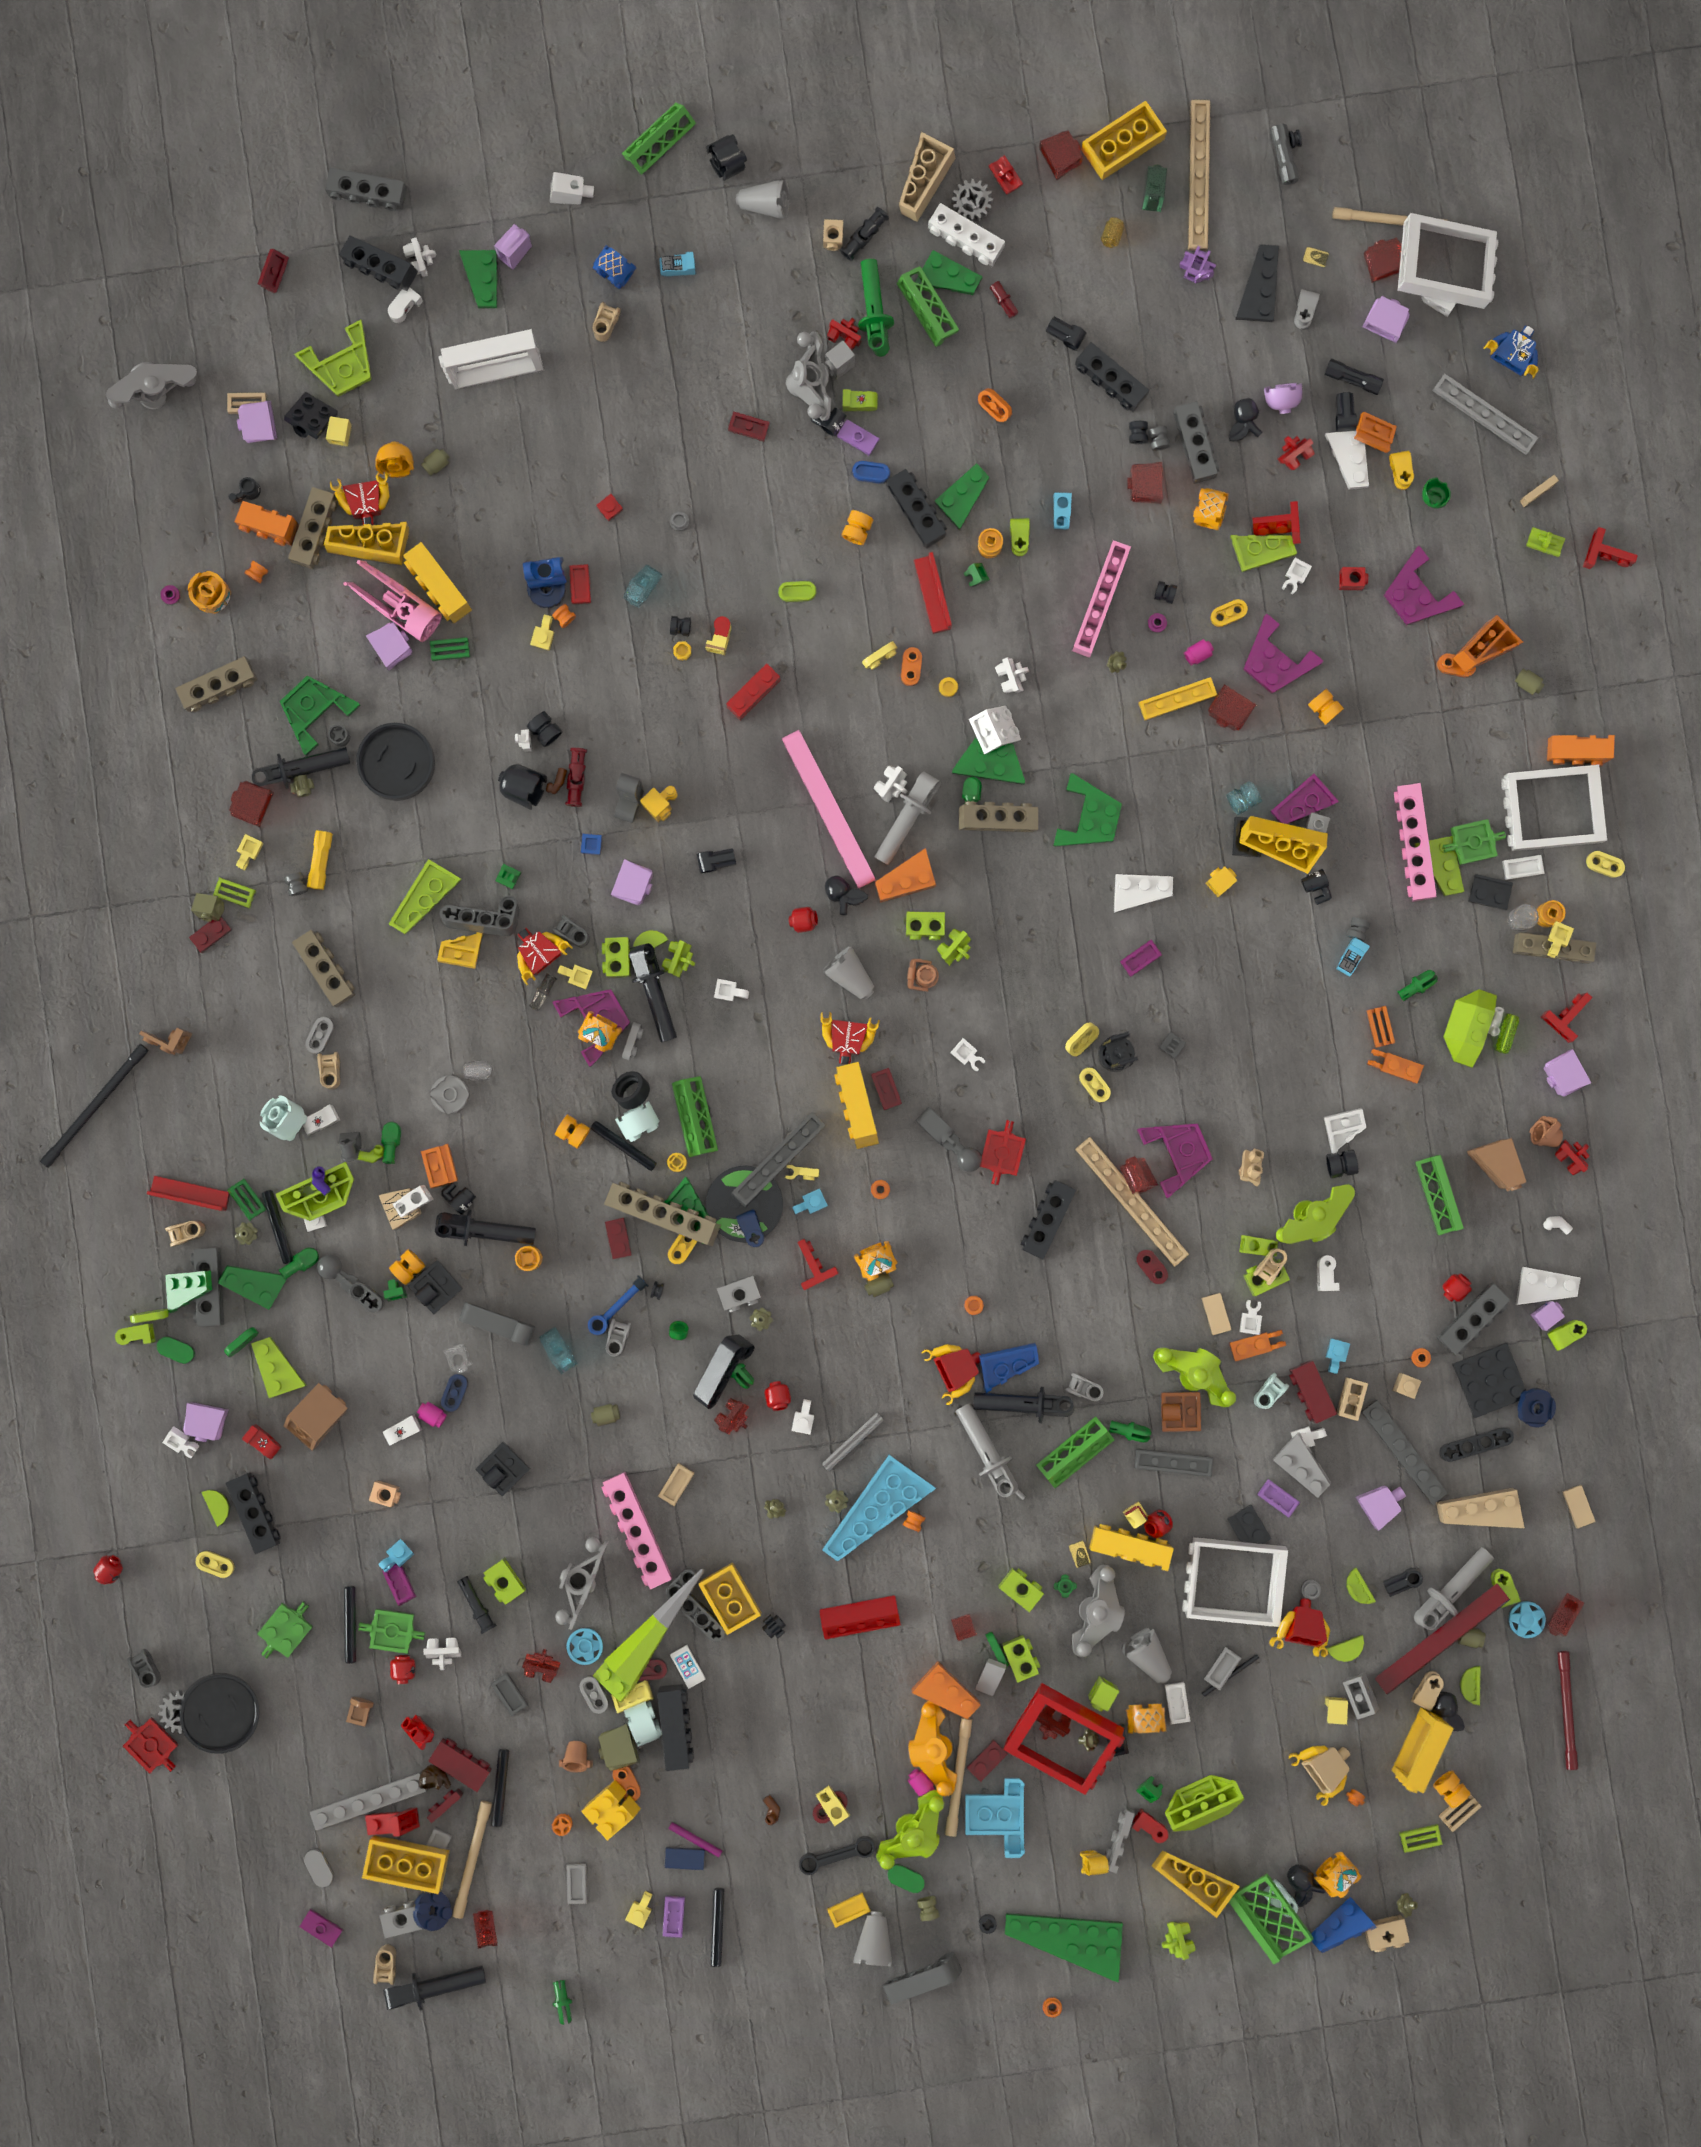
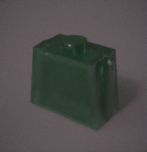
(1154, 188)

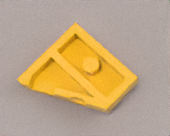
(461, 951)

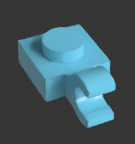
(812, 1201)
(1337, 1352)
(398, 1554)

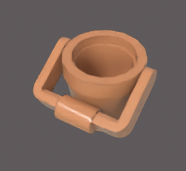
(924, 976)
(1546, 1132)
(576, 1757)

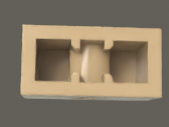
(1351, 1399)
(1397, 1934)

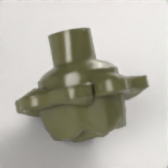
(1117, 662)
(246, 1233)
(761, 1319)
(836, 1501)
(775, 1508)
(1089, 1739)
(1406, 1905)

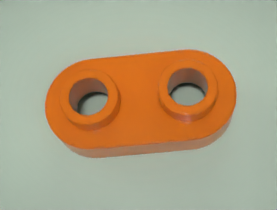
(995, 405)
(911, 666)
(1454, 668)
(628, 1782)

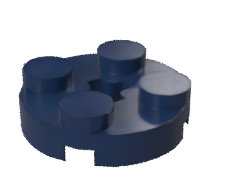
(549, 599)
(1526, 1407)
(442, 1911)

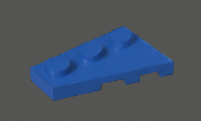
(1004, 1364)
(1341, 1925)

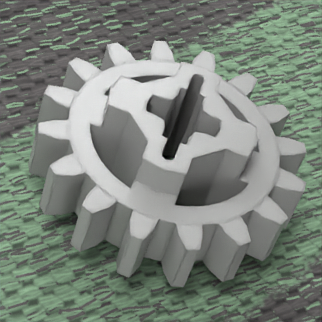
(966, 204)
(173, 1706)

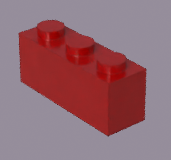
(753, 692)

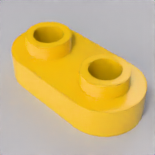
(1228, 613)
(682, 1246)

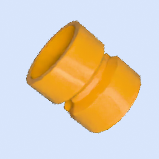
(857, 527)
(990, 543)
(1325, 706)
(1550, 913)
(578, 1135)
(528, 1258)
(405, 1273)
(1453, 1792)

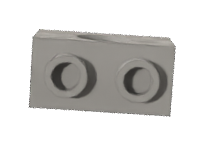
(839, 360)
(727, 1293)
(1361, 1695)
(391, 1923)

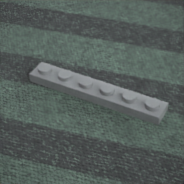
(1485, 414)
(366, 1801)

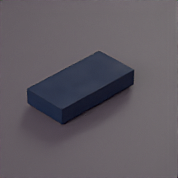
(684, 1858)

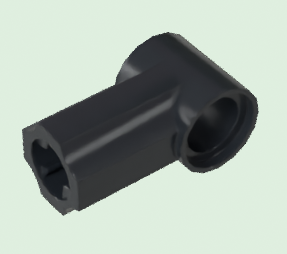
(1070, 335)
(1345, 418)
(711, 861)
(1401, 1583)

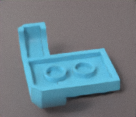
(999, 1816)

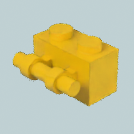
(657, 803)

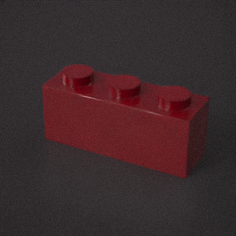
(1312, 1392)
(460, 1764)

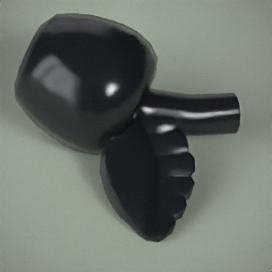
(1244, 412)
(839, 891)
(1447, 1707)
(1303, 1882)

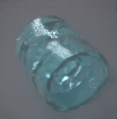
(1241, 799)

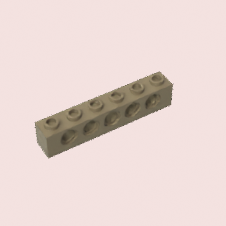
(617, 1199)

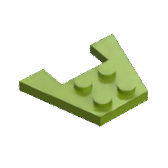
(344, 369)

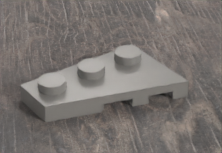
(1299, 1463)

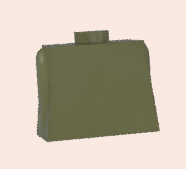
(618, 1748)

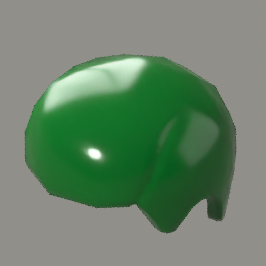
(1436, 493)

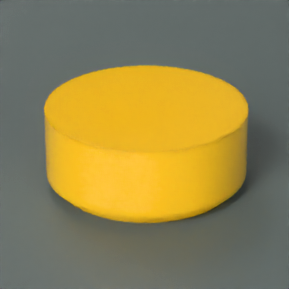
(948, 687)

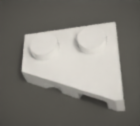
(1343, 1127)

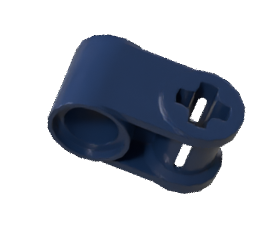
(750, 1224)

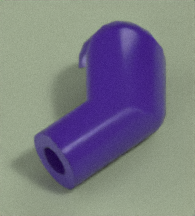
(318, 1178)

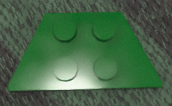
(996, 765)

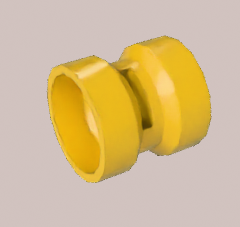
(677, 1162)

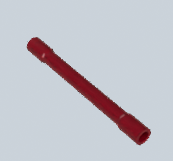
(1564, 1668)

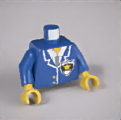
(1515, 351)

